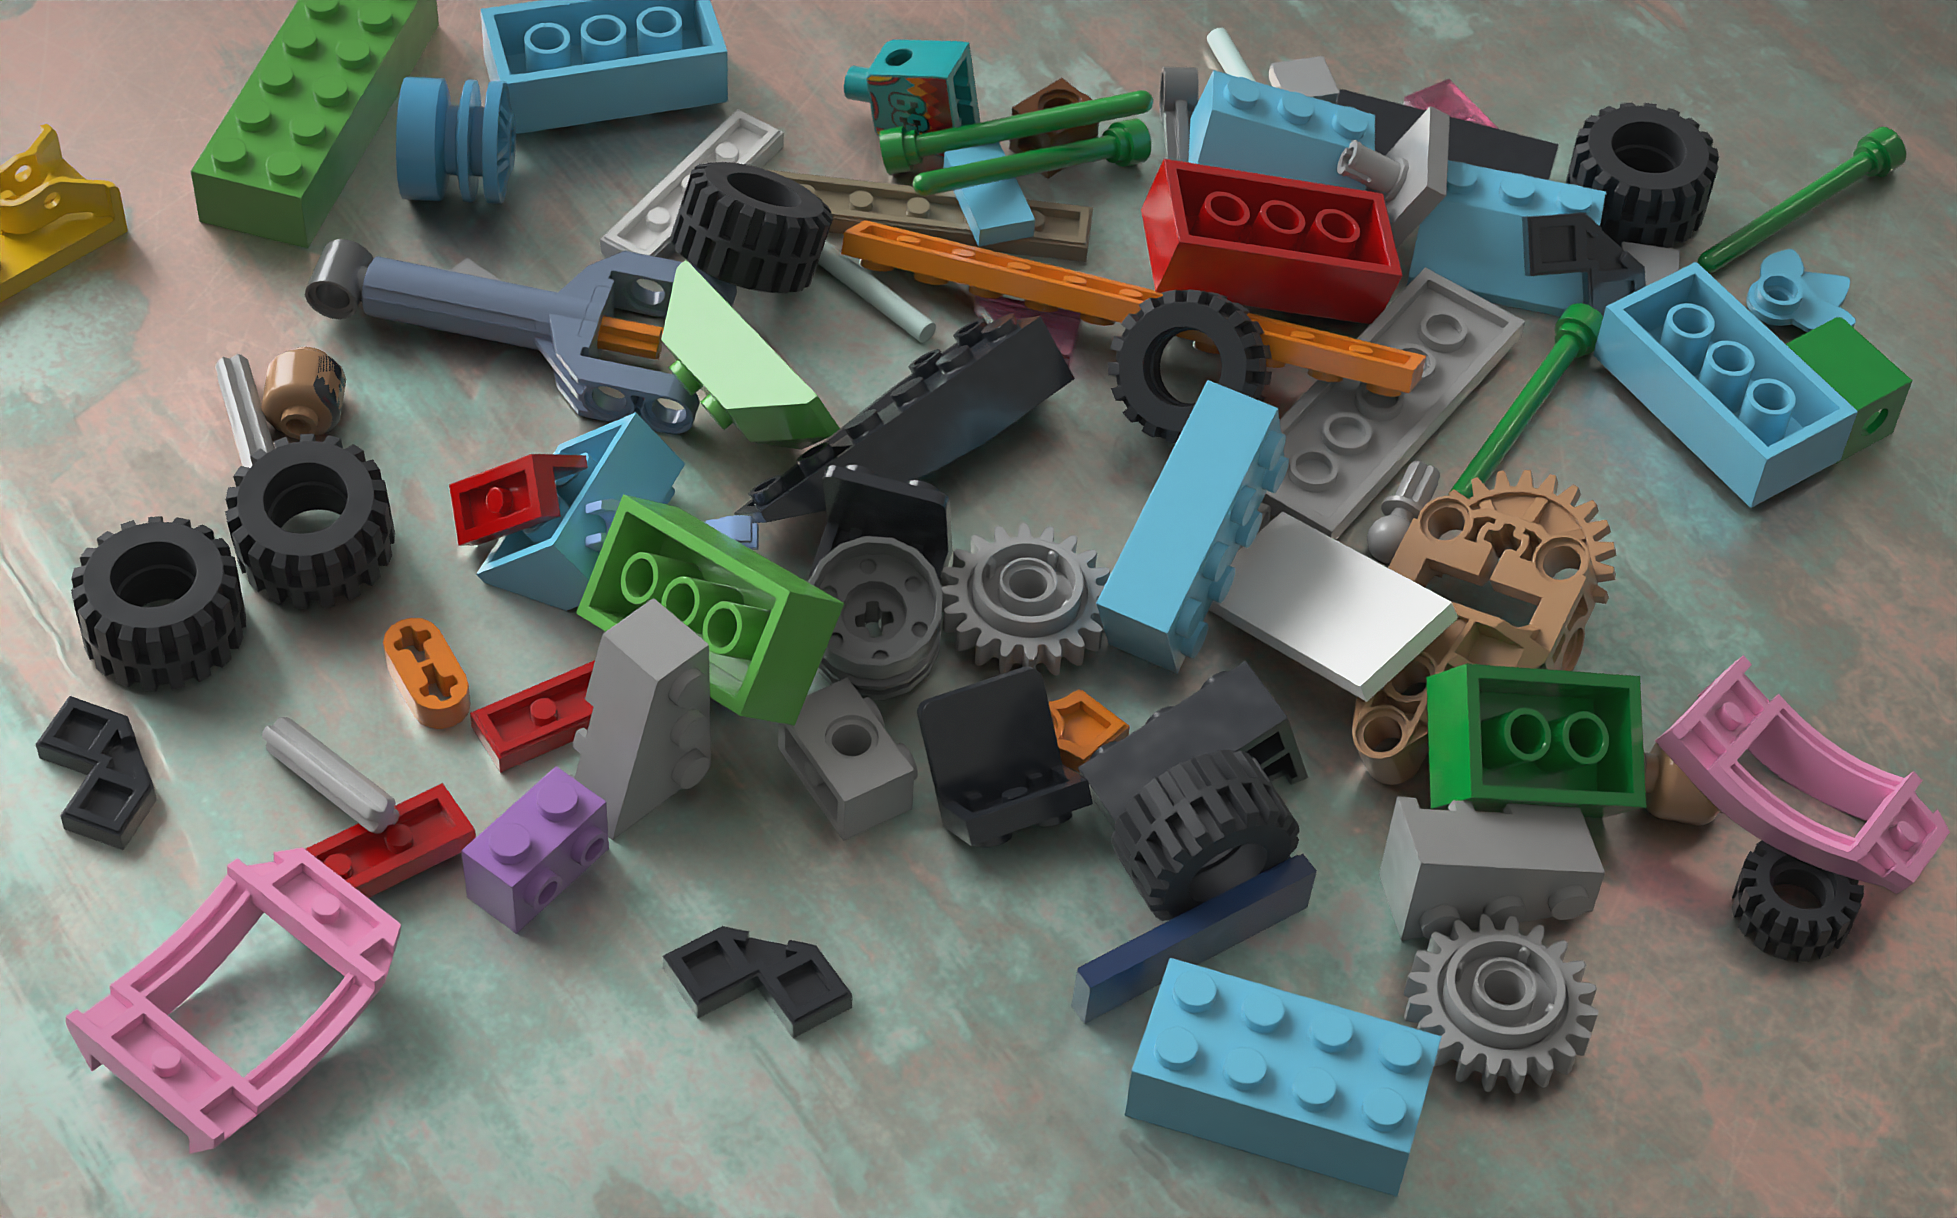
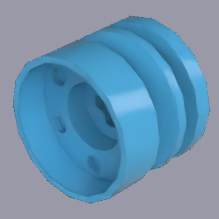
(454, 140)

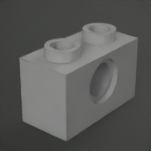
(849, 759)

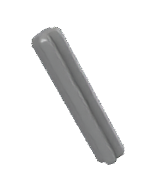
(243, 407)
(330, 775)

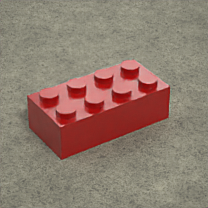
(1271, 241)

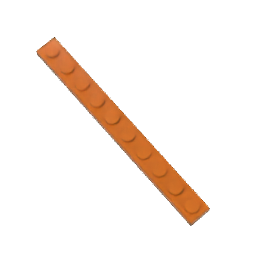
(1108, 301)

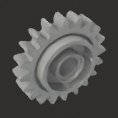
(1024, 599)
(1546, 1010)

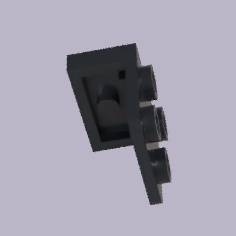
(876, 506)
(998, 759)

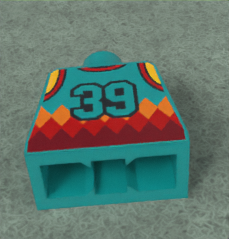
(917, 86)

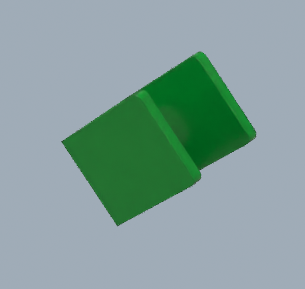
(1859, 376)

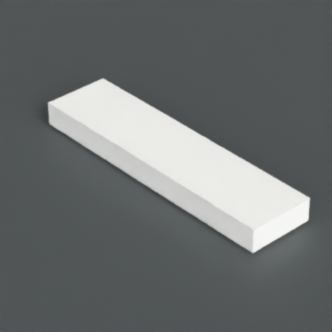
(650, 223)

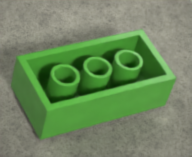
(756, 616)

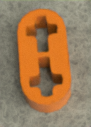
(438, 668)

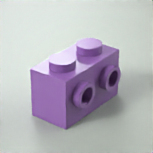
(535, 849)

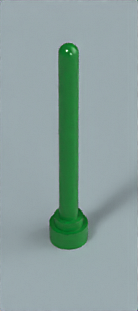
(1122, 143)
(906, 148)
(1875, 155)
(1574, 337)

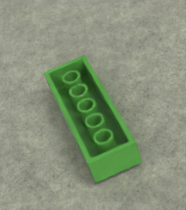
(309, 115)

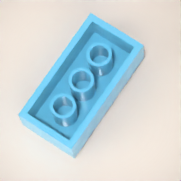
(604, 58)
(1724, 384)
(1193, 528)
(1282, 1076)

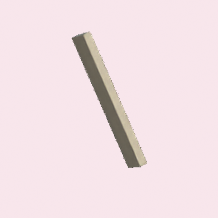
(1059, 229)

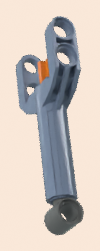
(564, 325)

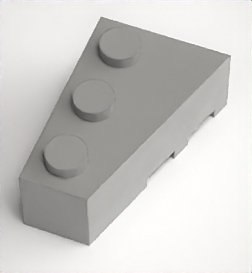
(647, 715)
(1477, 863)

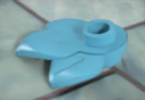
(1794, 296)

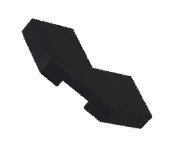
(1576, 245)
(117, 782)
(729, 964)

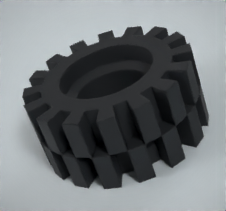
(1787, 925)

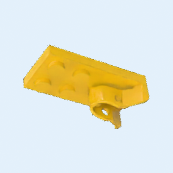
(51, 214)

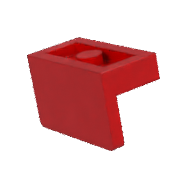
(510, 496)

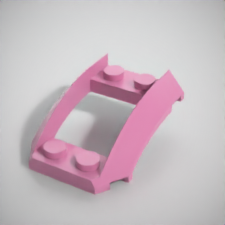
(1737, 717)
(177, 1072)

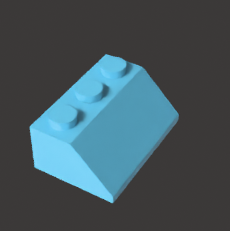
(1274, 131)
(1478, 236)
(551, 557)

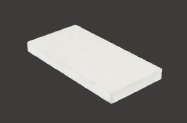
(1331, 606)

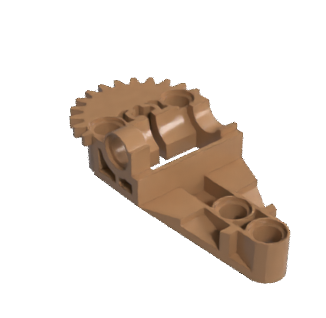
(1534, 539)

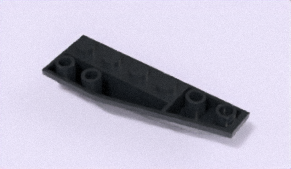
(930, 416)

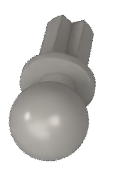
(1400, 509)

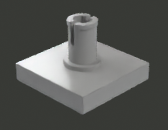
(1410, 173)

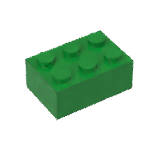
(1536, 739)

